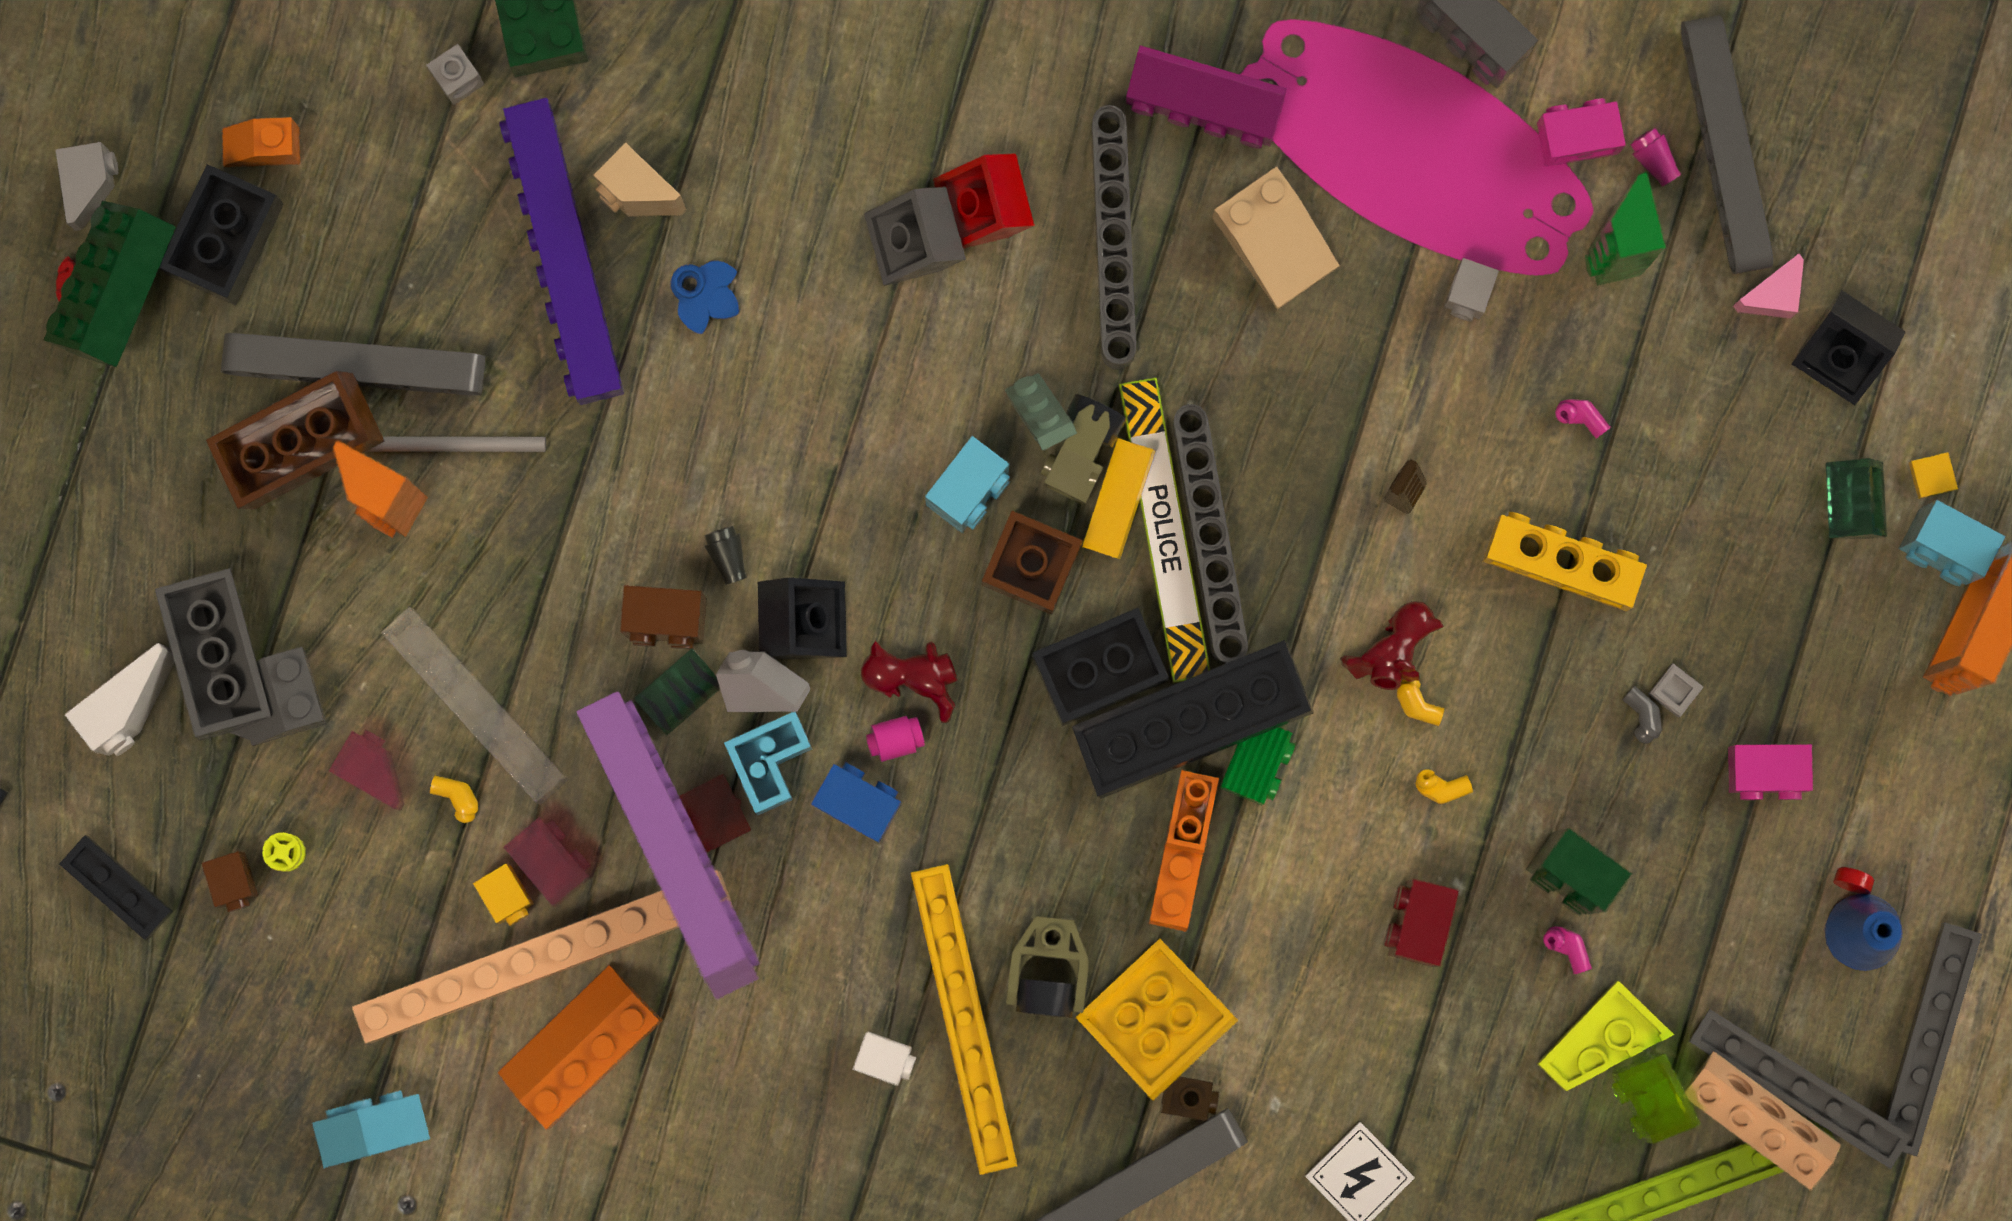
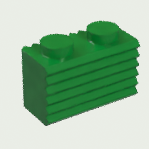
(1255, 766)

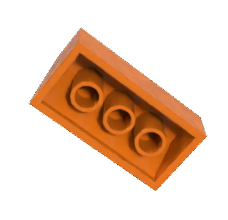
(382, 496)
(579, 1047)

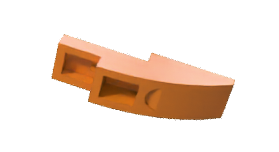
(1183, 850)

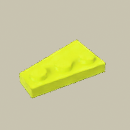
(1604, 1036)

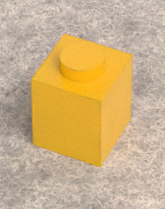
(504, 895)

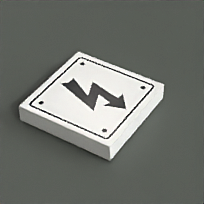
(1359, 1175)

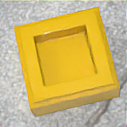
(1933, 475)

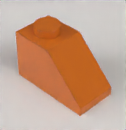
(261, 143)

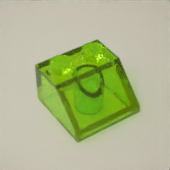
(1654, 1098)

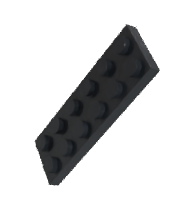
(1192, 719)

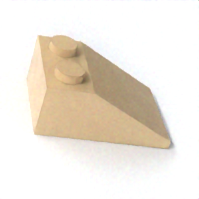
(1275, 237)

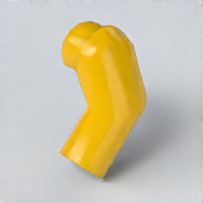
(1440, 790)

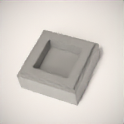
(1675, 690)

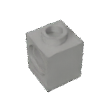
(455, 74)
(1470, 290)

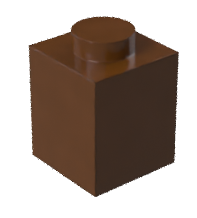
(230, 881)

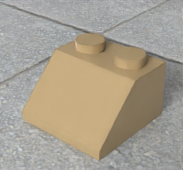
(635, 187)

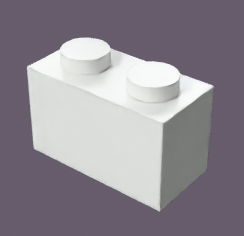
(884, 1059)

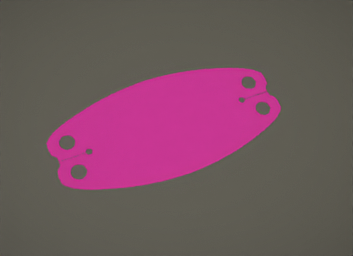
(1418, 148)

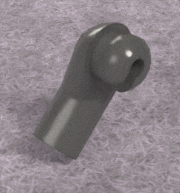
(1649, 715)

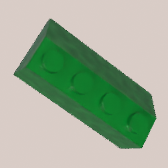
(1628, 238)

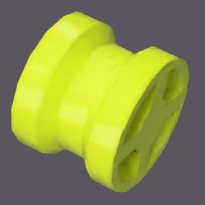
(274, 850)

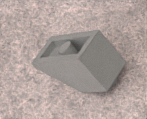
(85, 180)
(759, 684)

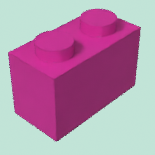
(1580, 132)
(1770, 770)

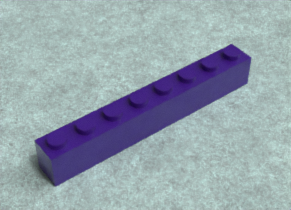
(562, 250)

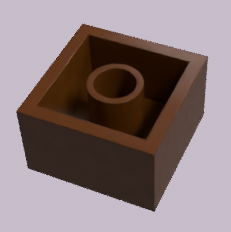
(1031, 562)
(663, 615)

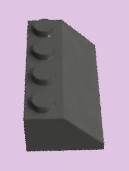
(213, 654)

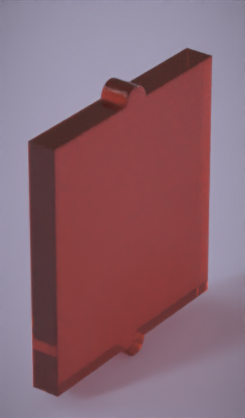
(715, 813)

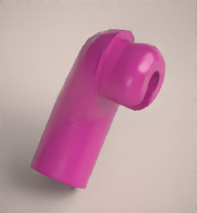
(1582, 412)
(1570, 944)

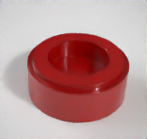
(1854, 880)

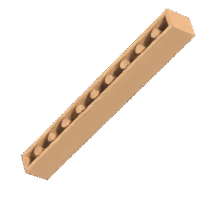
(516, 966)

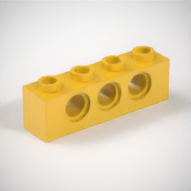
(1505, 553)

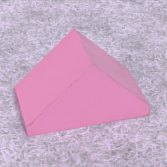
(1777, 294)

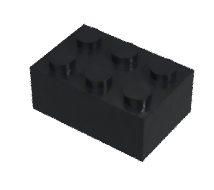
(221, 235)
(1100, 667)

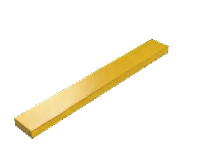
(964, 1019)

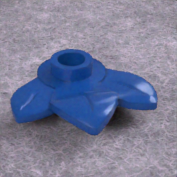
(710, 296)

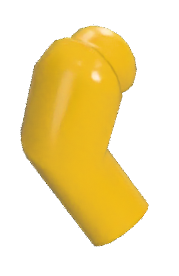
(1415, 706)
(460, 796)

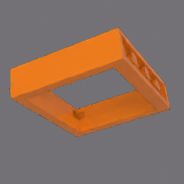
(1977, 632)

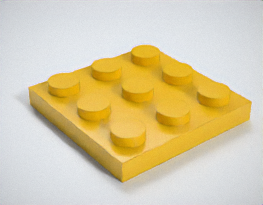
(1156, 1019)

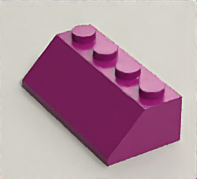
(1204, 97)

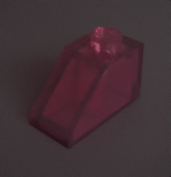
(369, 768)

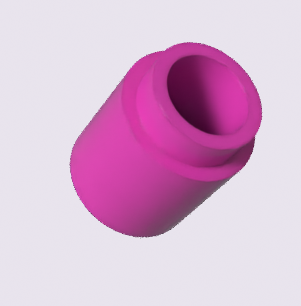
(895, 738)

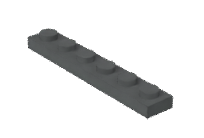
(1932, 1032)
(1801, 1089)

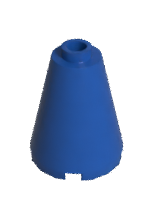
(1863, 932)

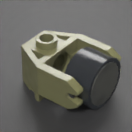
(1073, 469)
(1046, 996)

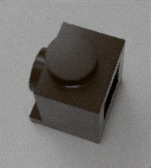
(1174, 1103)

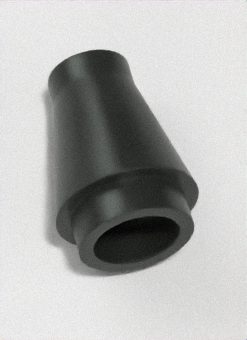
(726, 552)

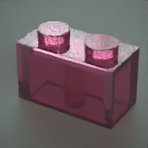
(548, 861)

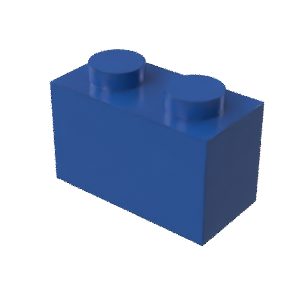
(857, 802)

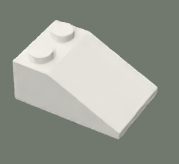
(122, 705)

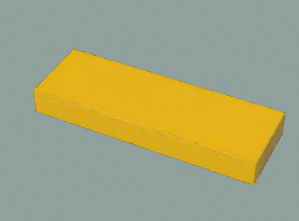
(1118, 498)

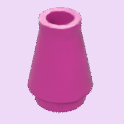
(1655, 155)

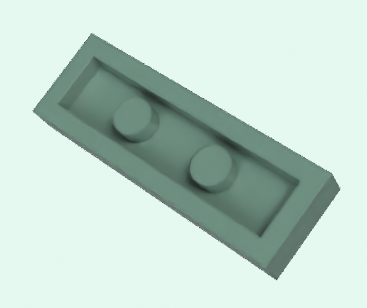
(1040, 411)

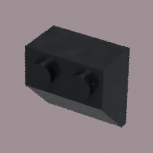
(1848, 348)
(802, 618)

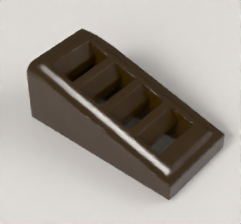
(1406, 487)

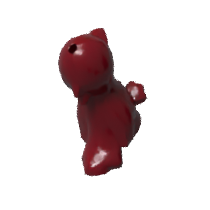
(1393, 656)
(921, 673)

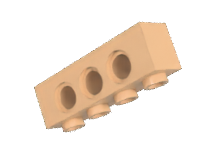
(1762, 1120)

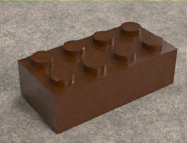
(293, 440)

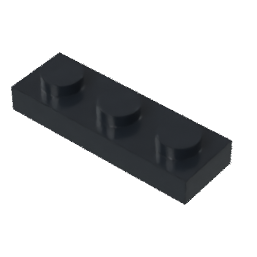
(116, 887)

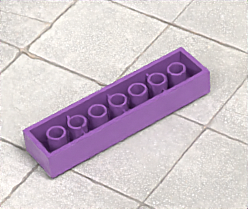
(670, 844)

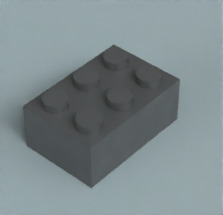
(1481, 34)

